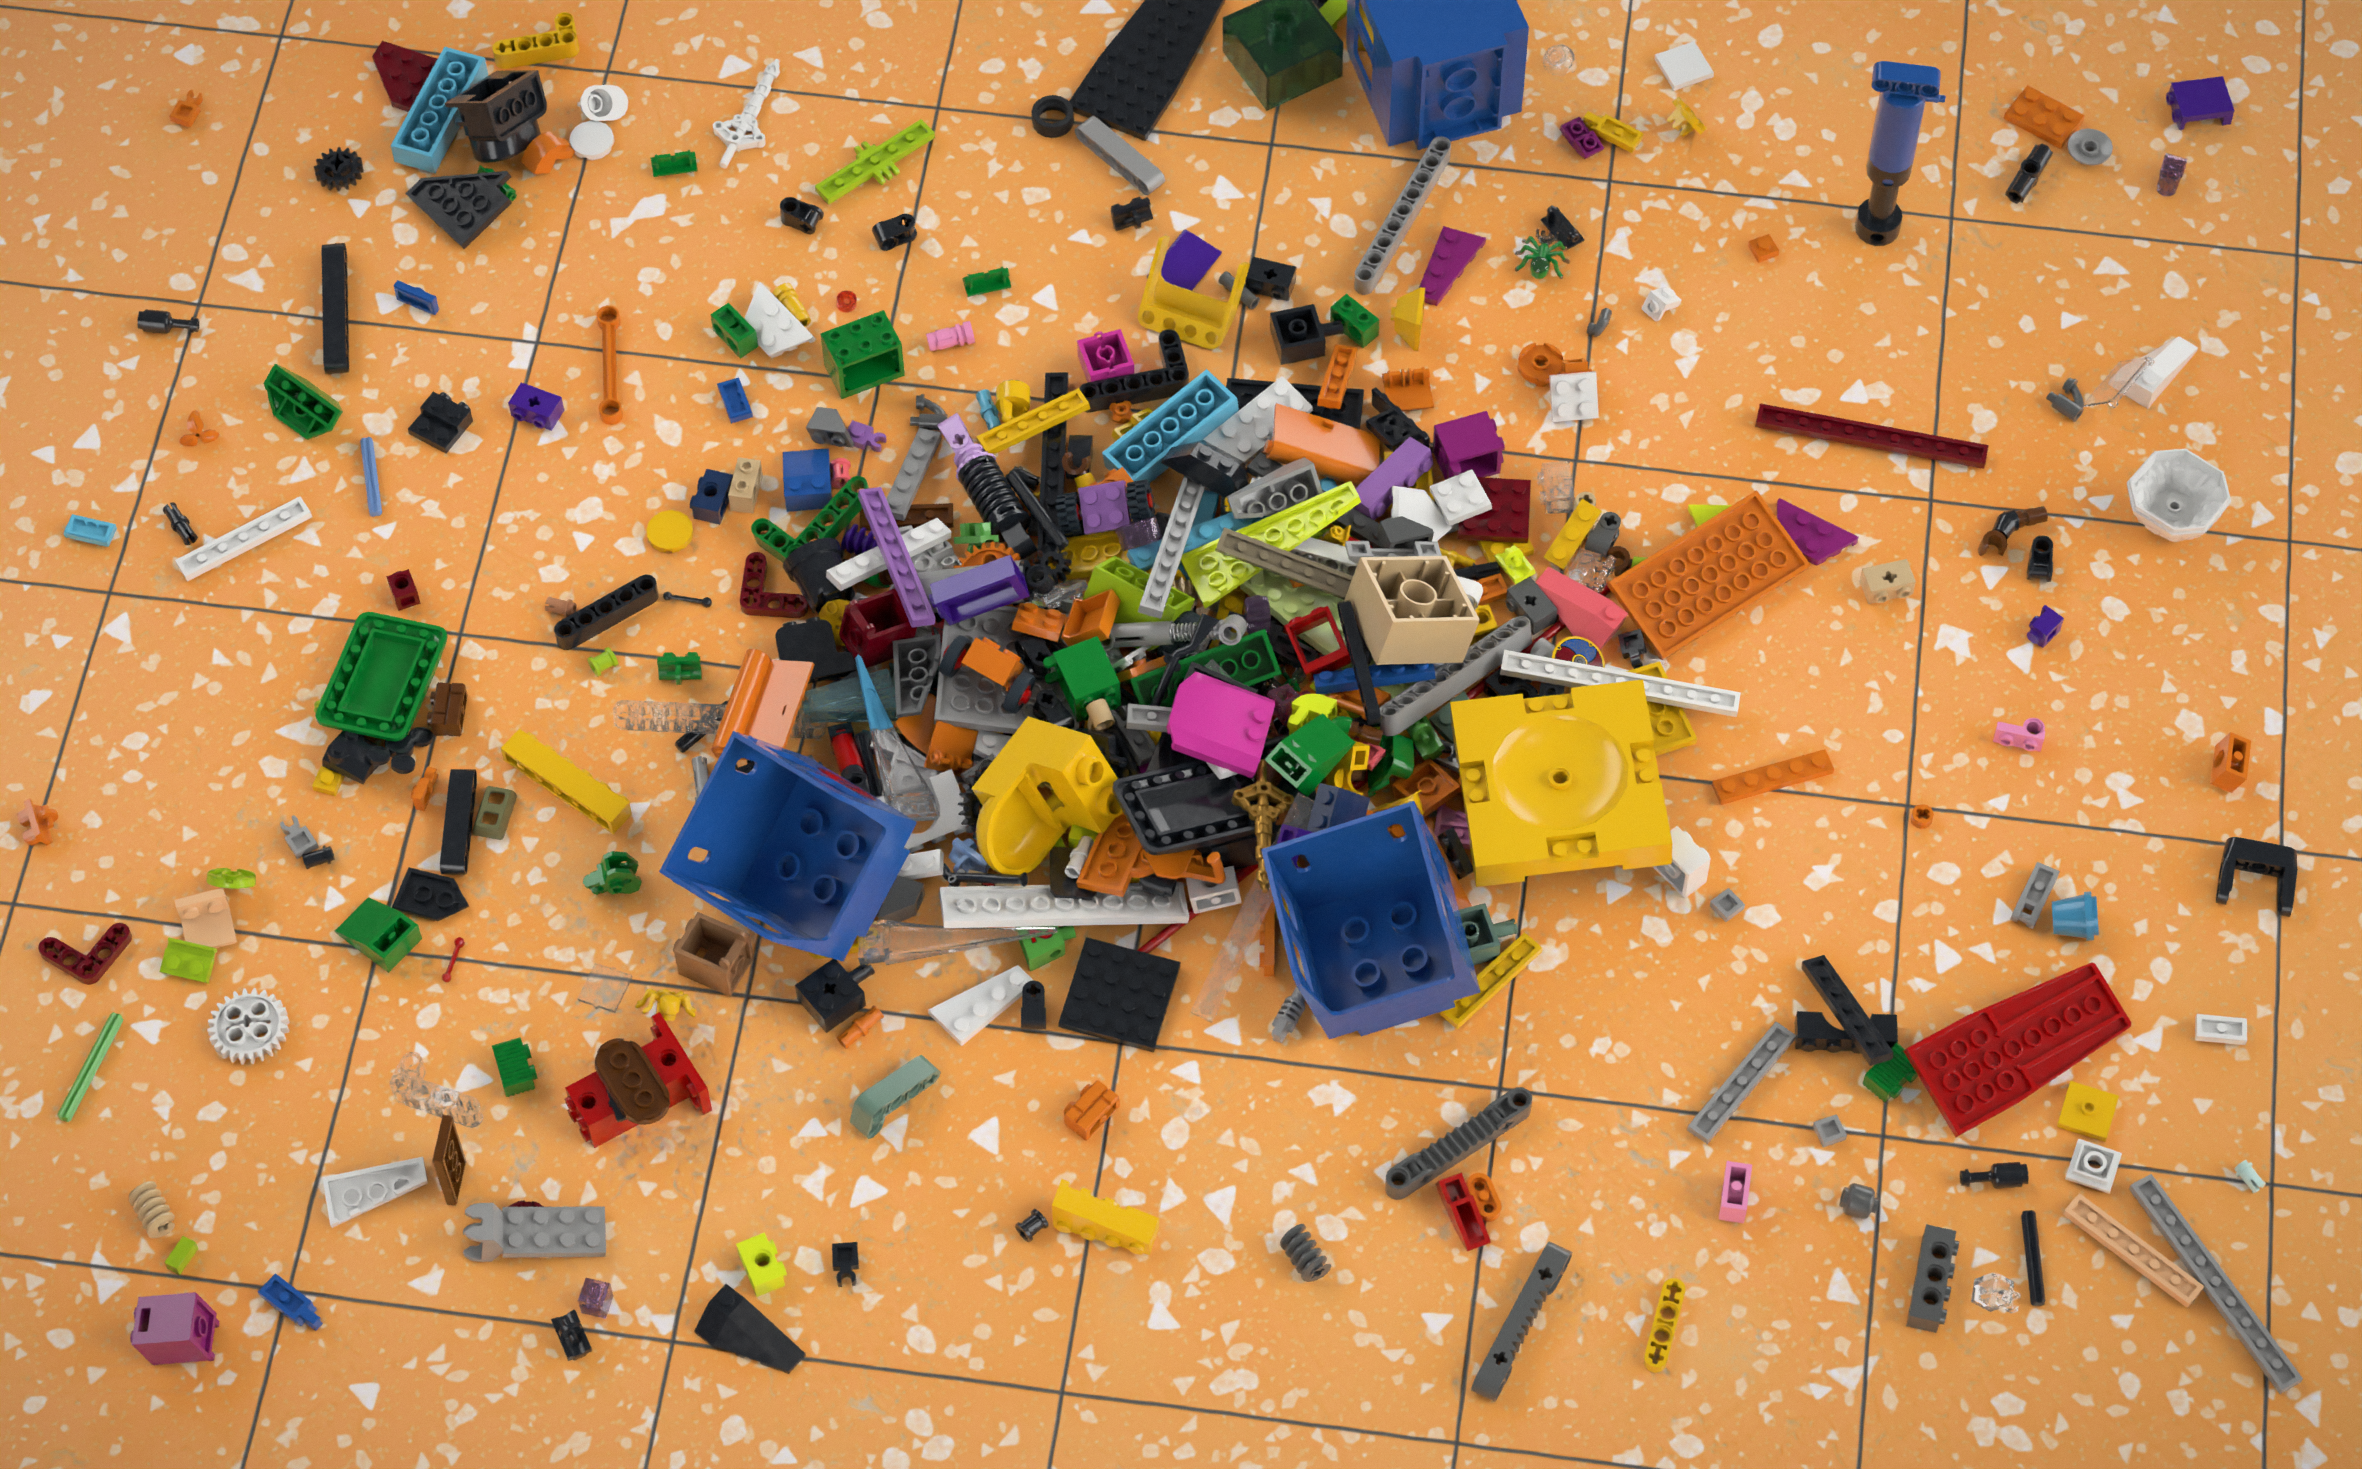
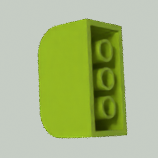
(1129, 586)

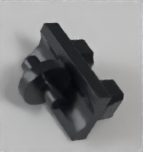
(1131, 214)
(571, 1335)

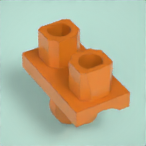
(40, 819)

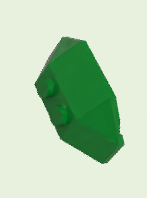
(301, 403)

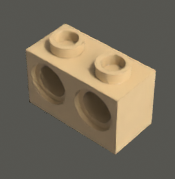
(745, 485)

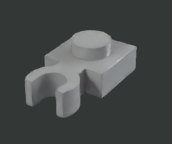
(298, 839)

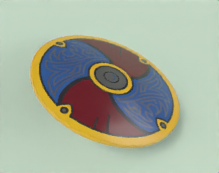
(1578, 650)

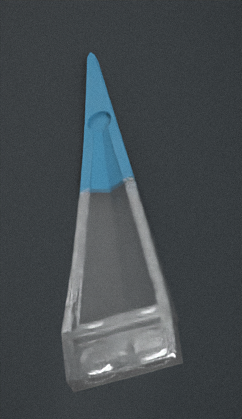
(899, 777)

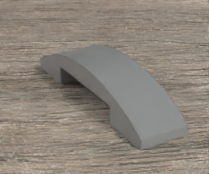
(1359, 549)

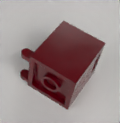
(873, 625)

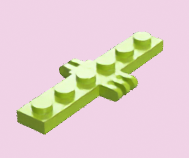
(875, 162)

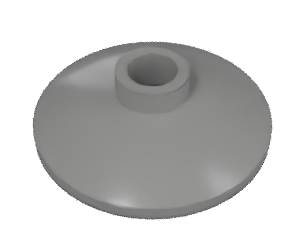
(2090, 146)

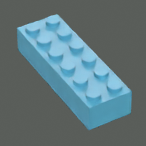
(429, 124)
(1179, 421)

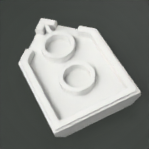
(1419, 507)

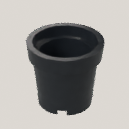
(808, 570)

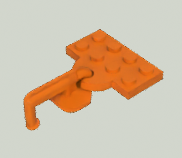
(1120, 857)

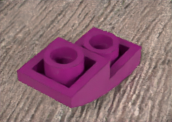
(1580, 138)

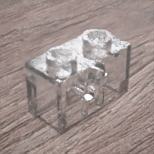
(1557, 487)

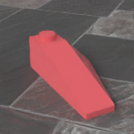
(1581, 608)

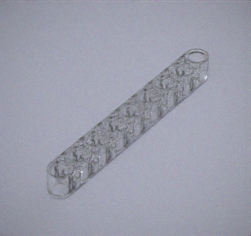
(684, 723)

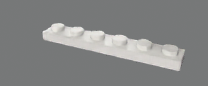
(243, 538)
(872, 562)

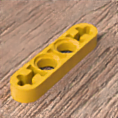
(1665, 1325)

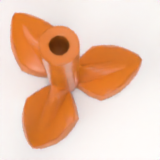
(195, 426)

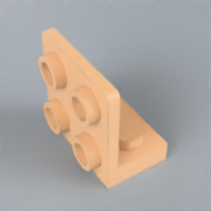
(207, 919)

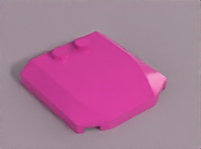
(1220, 723)

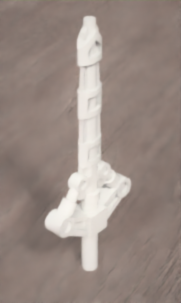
(746, 122)

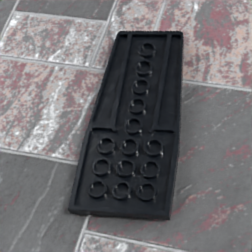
(1145, 64)

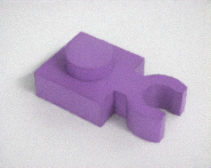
(864, 435)

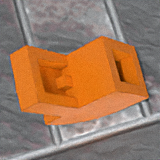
(544, 151)

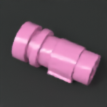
(951, 336)

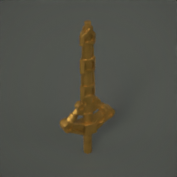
(1262, 814)

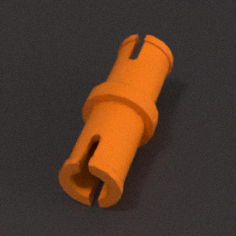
(860, 1027)

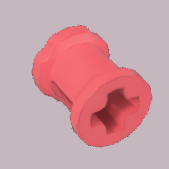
(840, 473)

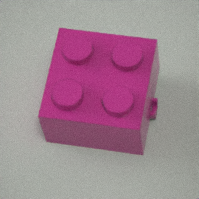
(1105, 356)

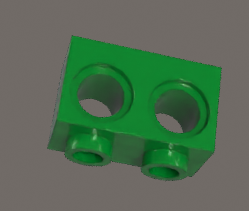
(1356, 320)
(734, 330)

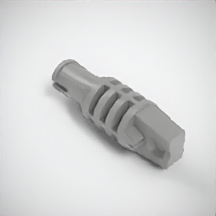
(1288, 1016)

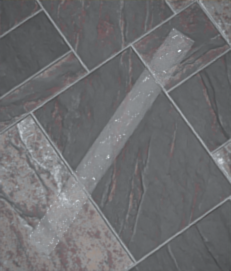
(1243, 929)

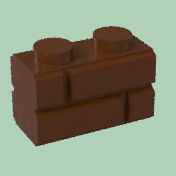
(448, 709)

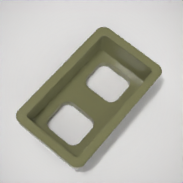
(502, 810)

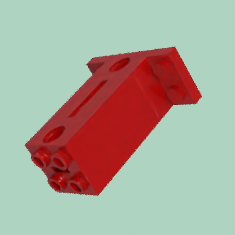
(589, 1099)

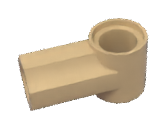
(1099, 715)

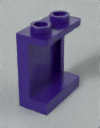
(2200, 101)

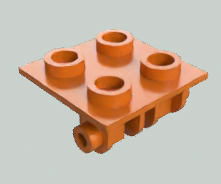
(1409, 389)
(951, 748)

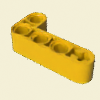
(539, 47)

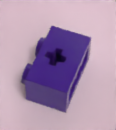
(536, 406)

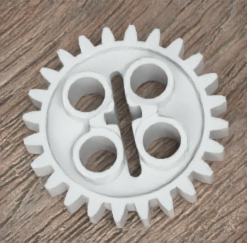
(250, 1044)

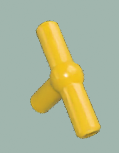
(1454, 557)

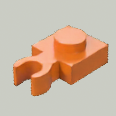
(187, 111)
(423, 791)

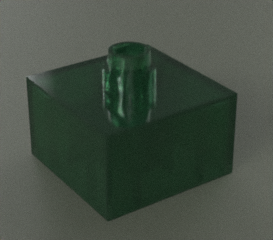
(1282, 49)

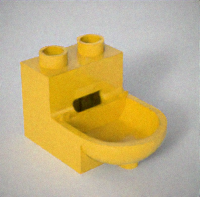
(1015, 821)

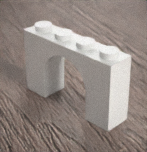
(947, 798)

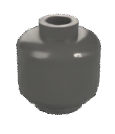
(1858, 1201)

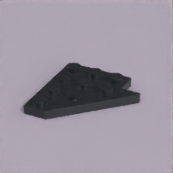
(462, 203)

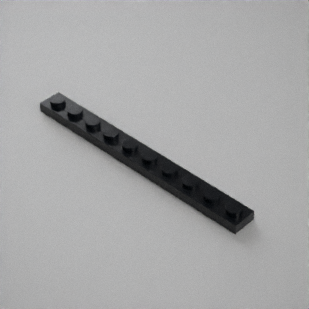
(1052, 453)

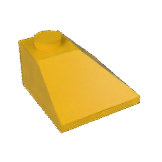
(1409, 317)

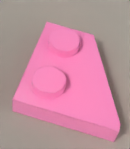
(1448, 818)

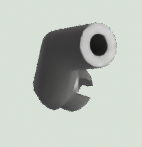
(1603, 321)

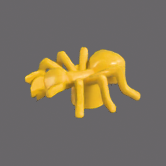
(667, 1003)

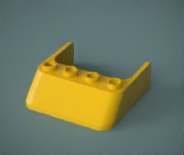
(1191, 314)

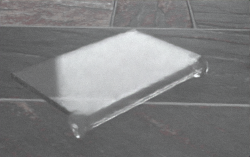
(2119, 382)

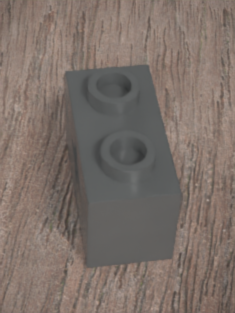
(1530, 601)

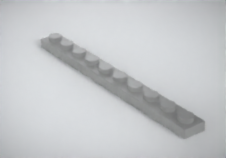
(1171, 548)
(2216, 1284)

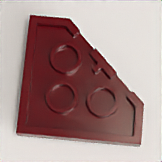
(402, 73)

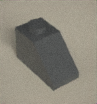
(1402, 533)

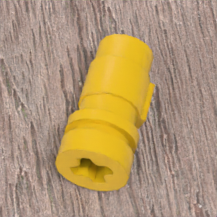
(789, 298)

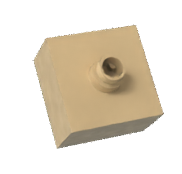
(1412, 610)

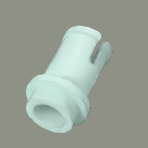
(2249, 1176)

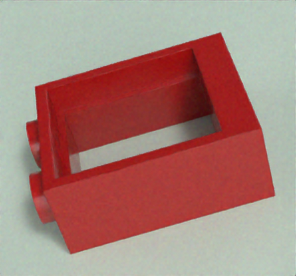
(1329, 662)

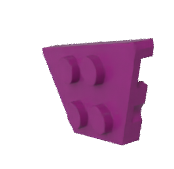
(1812, 534)

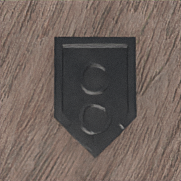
(429, 895)

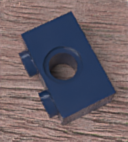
(711, 508)

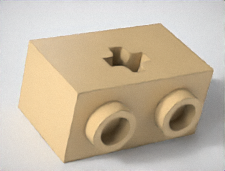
(1887, 581)

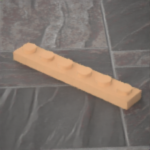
(2133, 1250)

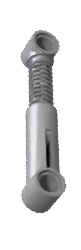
(1168, 632)

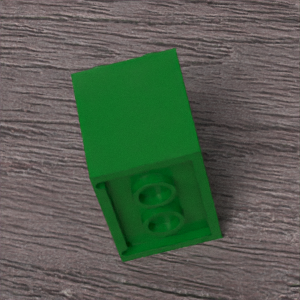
(862, 354)

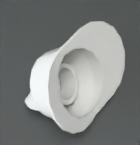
(603, 102)

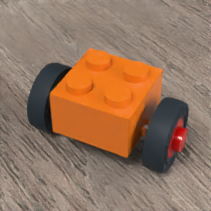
(996, 665)

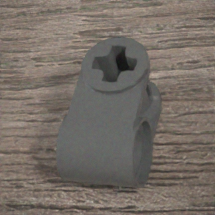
(1604, 534)

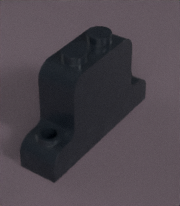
(815, 644)

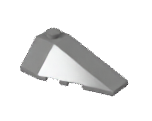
(1276, 491)

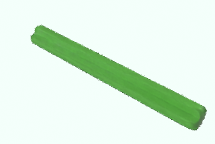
(90, 1067)

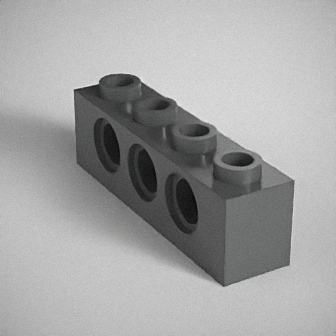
(1920, 1313)

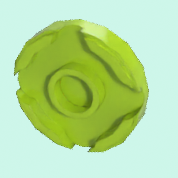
(231, 879)

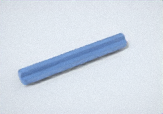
(371, 476)

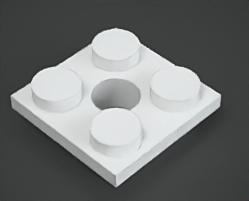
(2083, 1174)

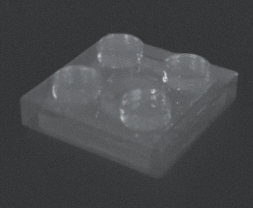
(1069, 589)

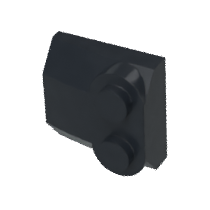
(348, 756)

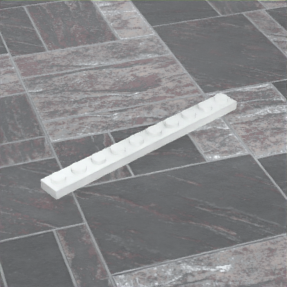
(1656, 689)

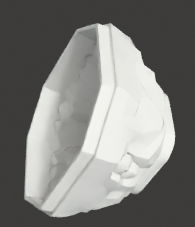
(2178, 494)

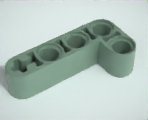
(891, 1093)

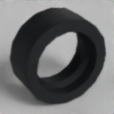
(1052, 130)

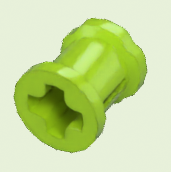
(602, 661)

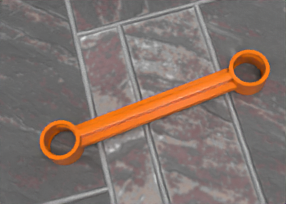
(609, 365)

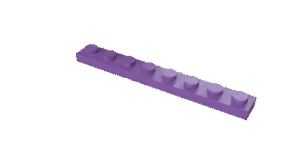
(896, 557)

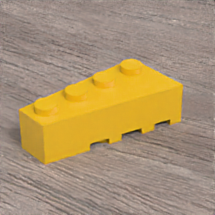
(1103, 1220)

